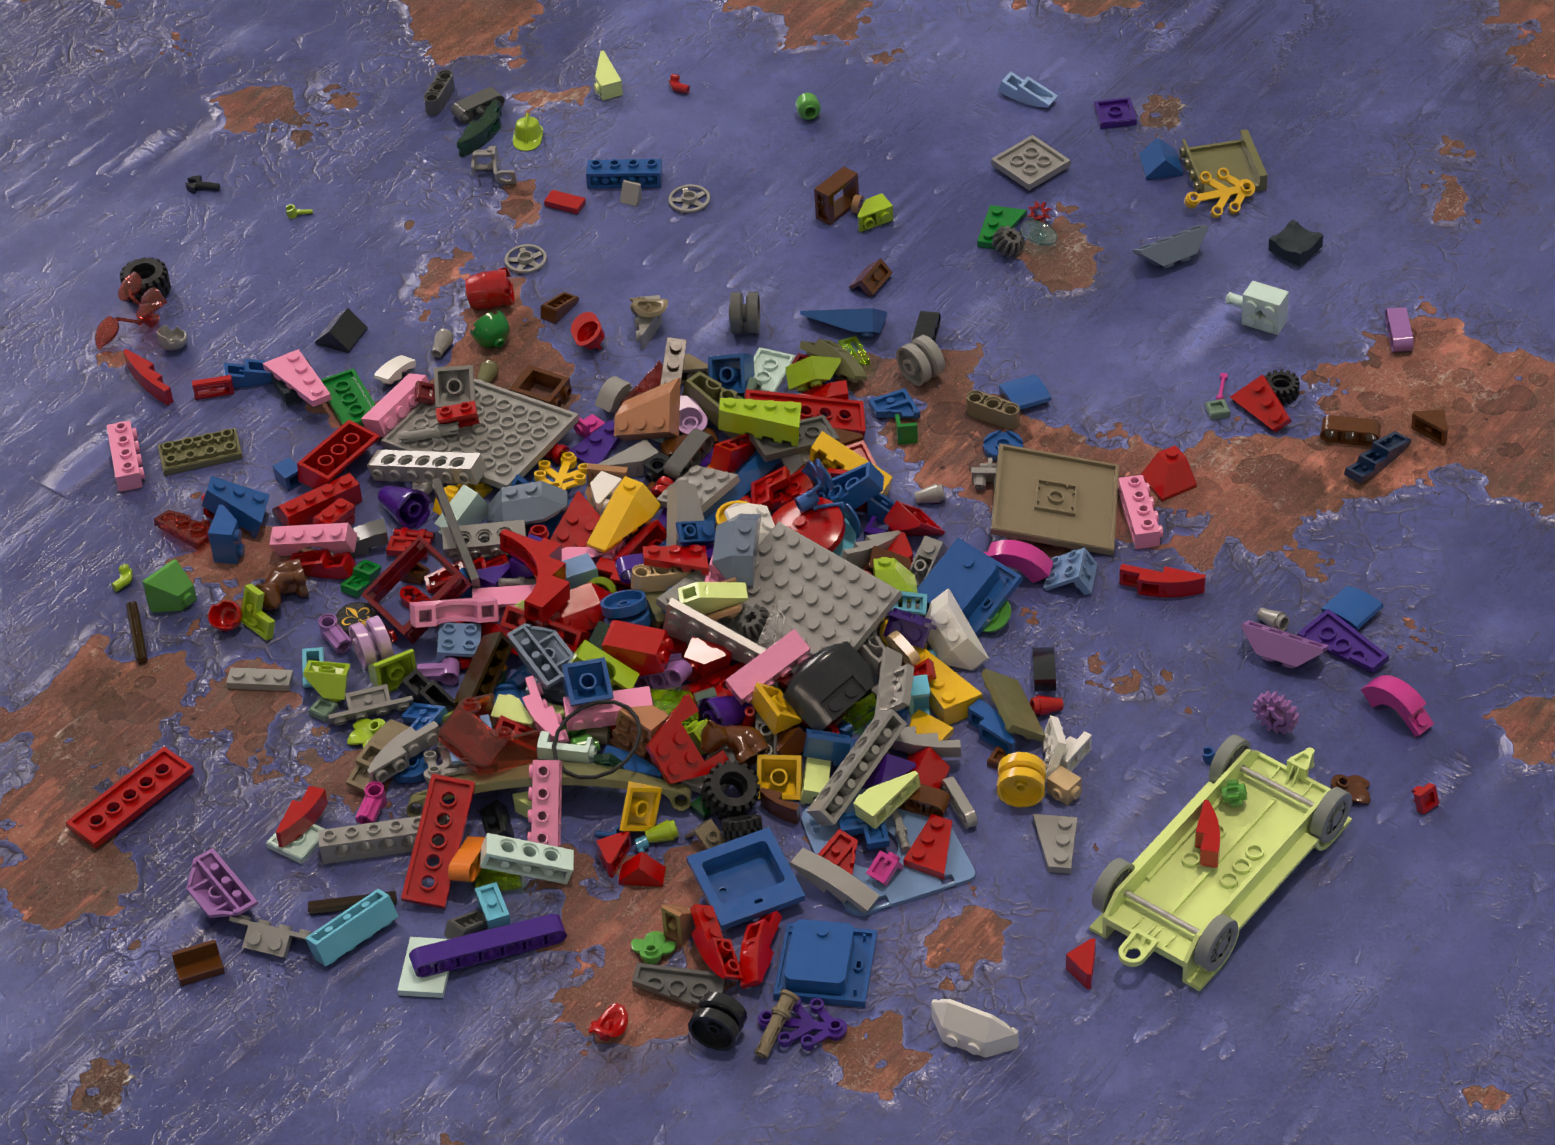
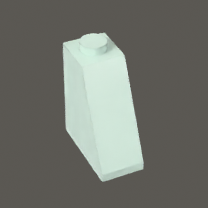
(467, 507)

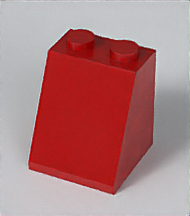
(638, 646)

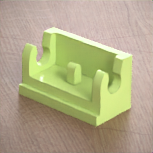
(814, 779)

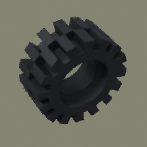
(1286, 380)
(740, 826)

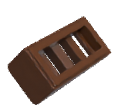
(556, 308)

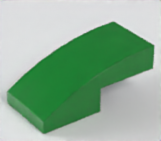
(362, 577)

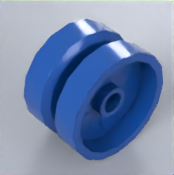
(626, 607)

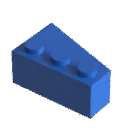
(242, 502)

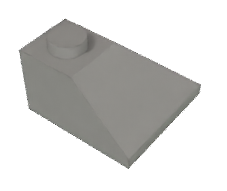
(454, 385)

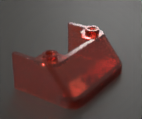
(479, 745)

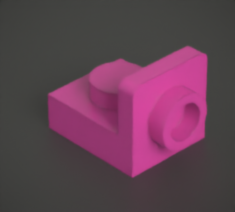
(587, 426)
(884, 867)

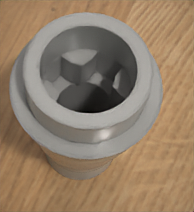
(442, 341)
(930, 494)
(1273, 618)

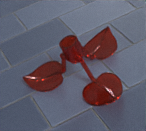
(150, 302)

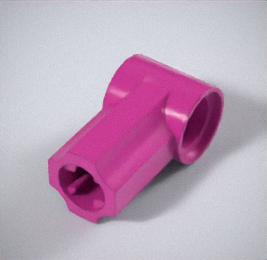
(372, 803)

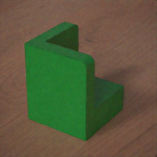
(906, 433)

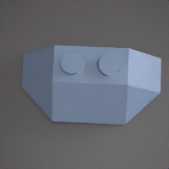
(1174, 247)
(528, 502)
(737, 547)
(541, 652)

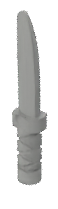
(515, 581)
(901, 831)

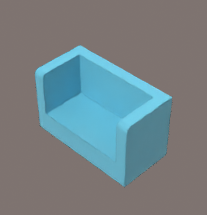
(919, 695)
(492, 905)

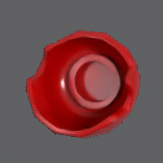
(225, 615)

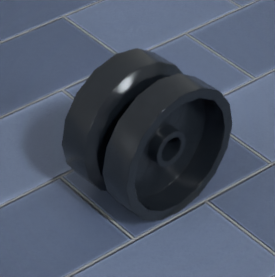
(717, 1021)

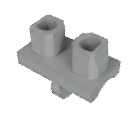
(983, 474)

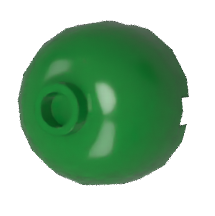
(491, 330)

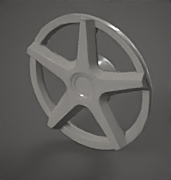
(689, 198)
(525, 258)

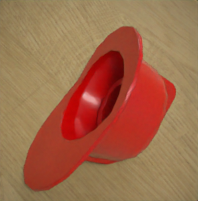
(587, 331)

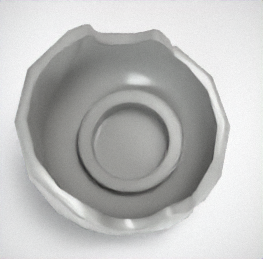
(171, 339)

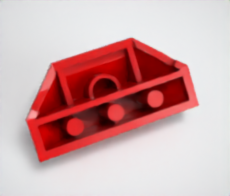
(583, 608)

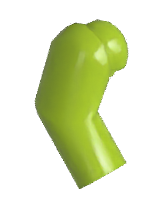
(125, 577)

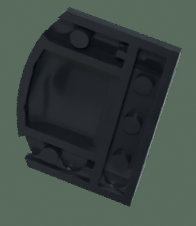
(829, 684)

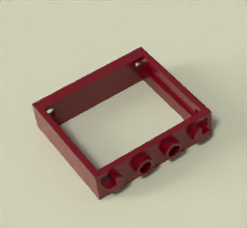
(398, 569)

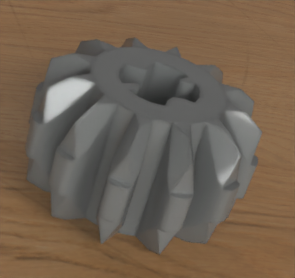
(1008, 241)
(752, 621)

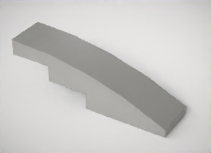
(861, 551)
(911, 742)
(833, 878)

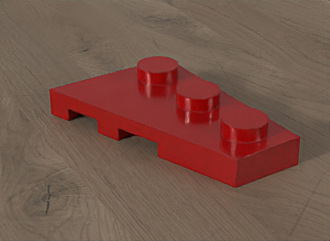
(1262, 403)
(799, 484)
(931, 847)

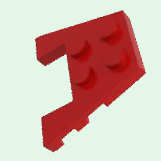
(674, 749)

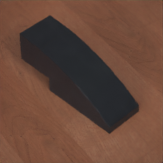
(1044, 669)
(425, 691)

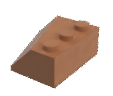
(650, 414)
(626, 730)

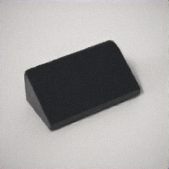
(497, 819)

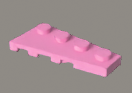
(300, 376)

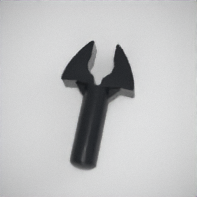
(195, 183)

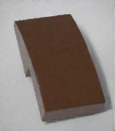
(786, 810)

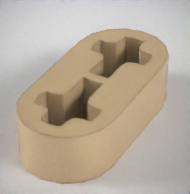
(900, 644)

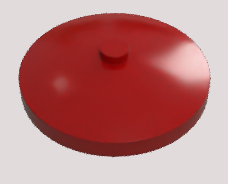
(821, 526)

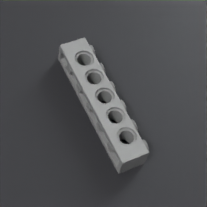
(426, 466)
(856, 767)
(372, 839)

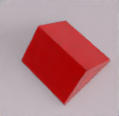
(929, 767)

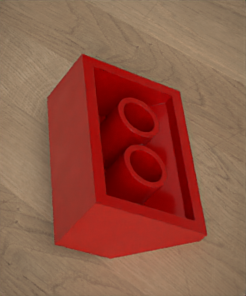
(648, 535)

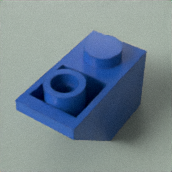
(696, 532)

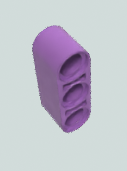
(1399, 329)
(673, 676)

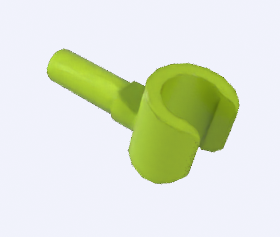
(293, 213)

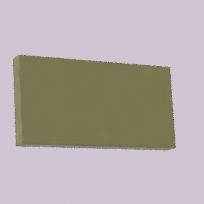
(200, 451)
(1013, 705)

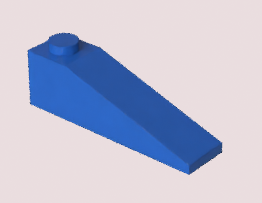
(862, 321)

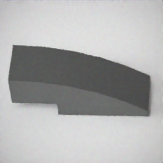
(369, 535)

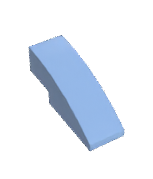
(1026, 91)

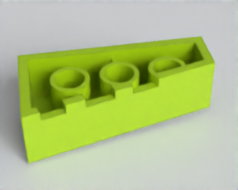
(761, 418)

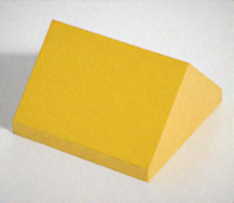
(773, 708)
(781, 774)
(640, 807)

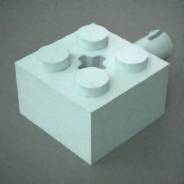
(1262, 307)

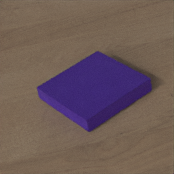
(1115, 113)

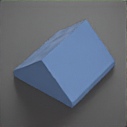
(580, 570)

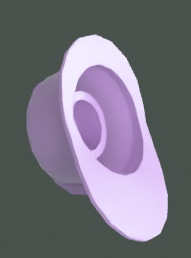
(691, 415)

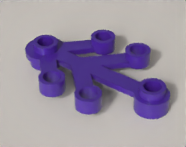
(830, 1027)

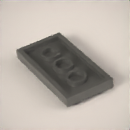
(809, 432)

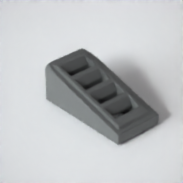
(465, 924)

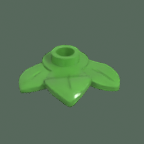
(652, 947)

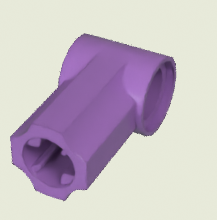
(333, 633)
(446, 671)

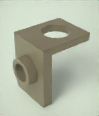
(707, 834)

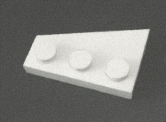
(1054, 745)

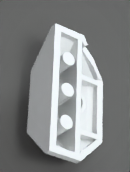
(747, 508)
(954, 637)
(972, 1029)

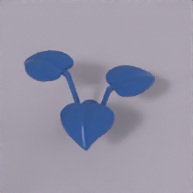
(809, 499)

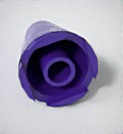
(405, 505)
(722, 710)

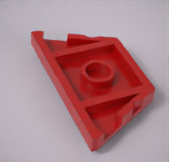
(576, 523)

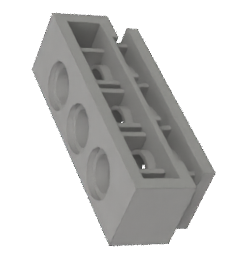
(481, 539)

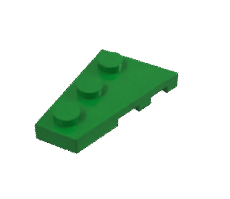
(995, 218)

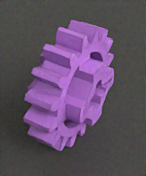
(1276, 712)

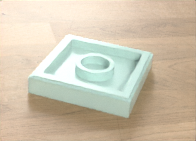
(299, 849)

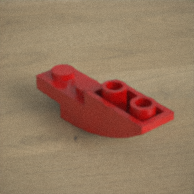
(1168, 583)
(713, 948)
(755, 949)

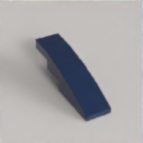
(1378, 457)

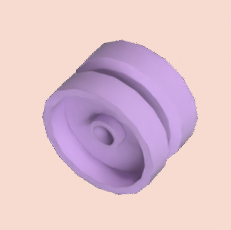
(370, 641)

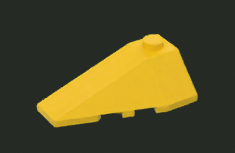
(626, 511)

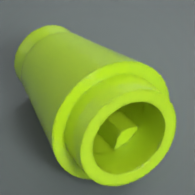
(662, 832)

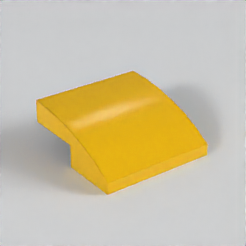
(928, 724)

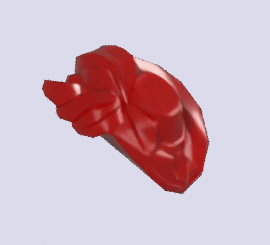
(611, 1022)

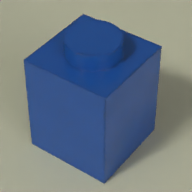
(287, 474)

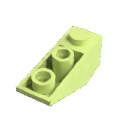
(712, 596)

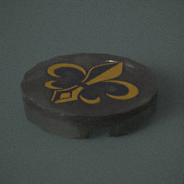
(354, 613)

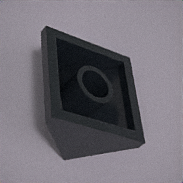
(342, 332)

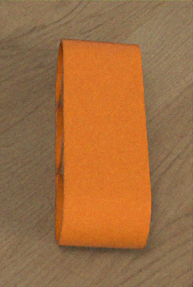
(466, 862)

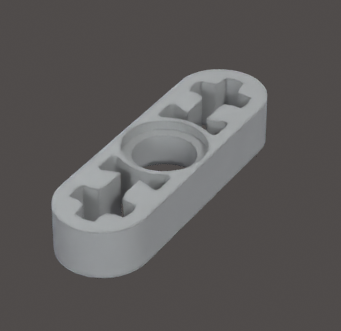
(960, 802)

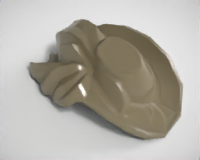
(648, 307)

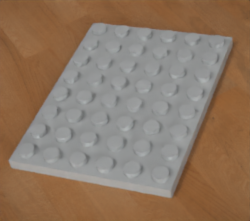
(510, 436)
(816, 592)

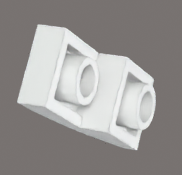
(393, 369)

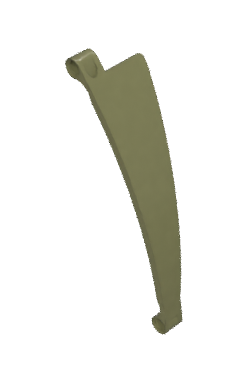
(519, 777)

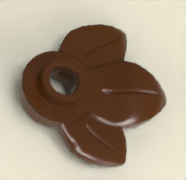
(1354, 785)

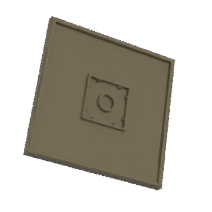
(1055, 499)

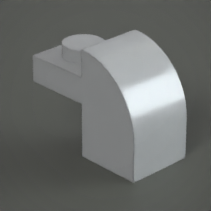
(612, 394)

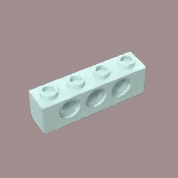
(527, 858)

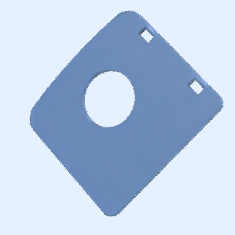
(907, 883)

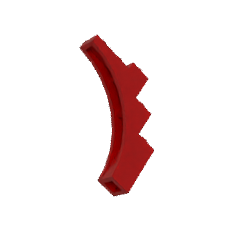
(546, 564)

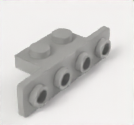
(894, 682)
(369, 702)
(266, 938)

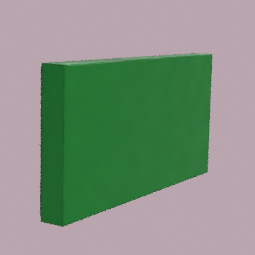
(348, 396)

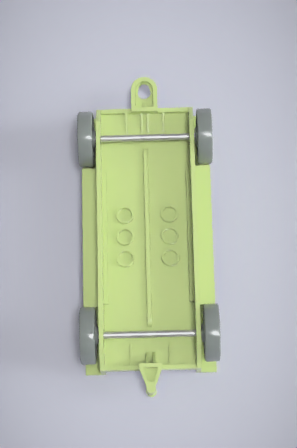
(1197, 910)

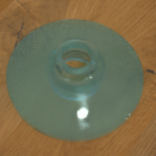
(1038, 232)

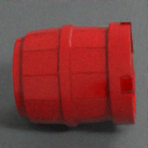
(490, 289)

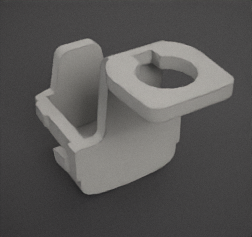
(492, 152)

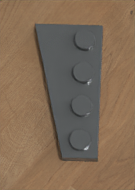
(677, 983)

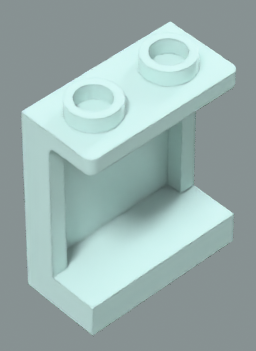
(565, 752)

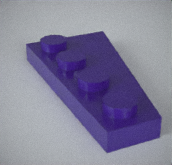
(1344, 641)

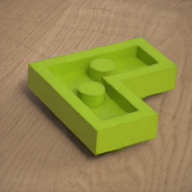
(253, 615)

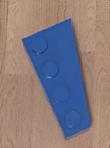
(855, 486)

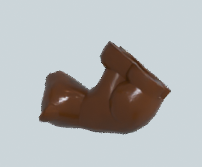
(283, 579)
(743, 741)

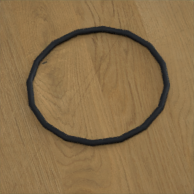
(587, 706)

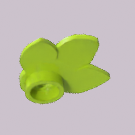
(364, 731)

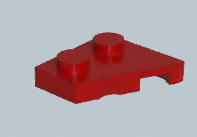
(841, 850)

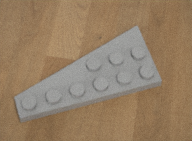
(684, 622)

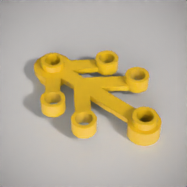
(1222, 192)
(568, 461)

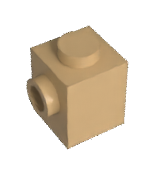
(1064, 785)

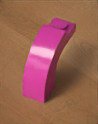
(1023, 557)
(1402, 698)

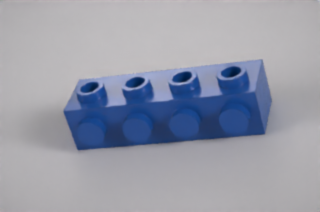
(613, 173)

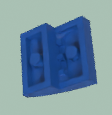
(1025, 391)
(1353, 606)

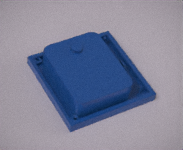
(975, 581)
(745, 878)
(824, 961)

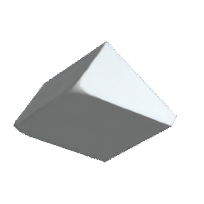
(631, 193)

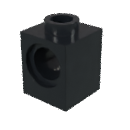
(655, 467)

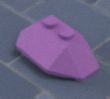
(1280, 645)
(217, 887)

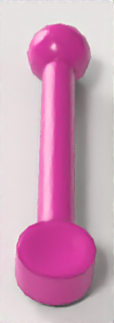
(1223, 377)

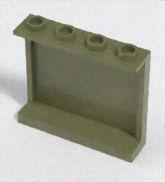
(1237, 156)

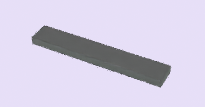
(456, 533)

